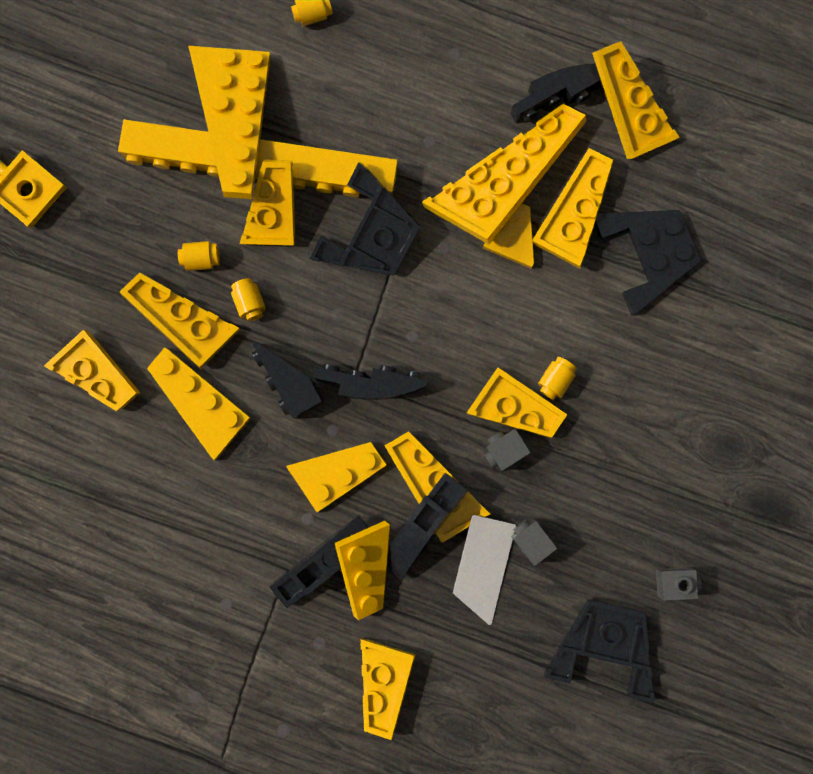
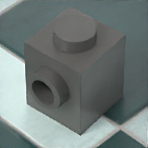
(505, 449)
(533, 541)
(677, 583)

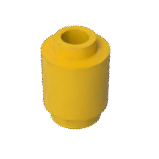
(311, 11)
(199, 255)
(248, 299)
(557, 378)

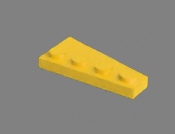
(634, 110)
(573, 216)
(186, 325)
(201, 405)
(422, 473)

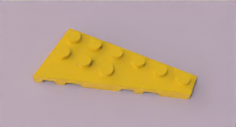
(233, 102)
(502, 181)

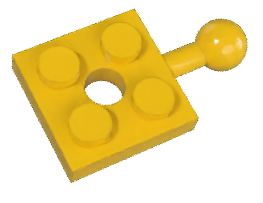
(45, 189)

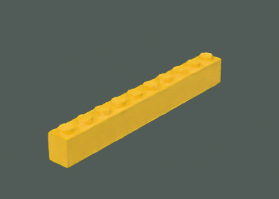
(193, 151)

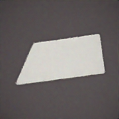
(483, 565)

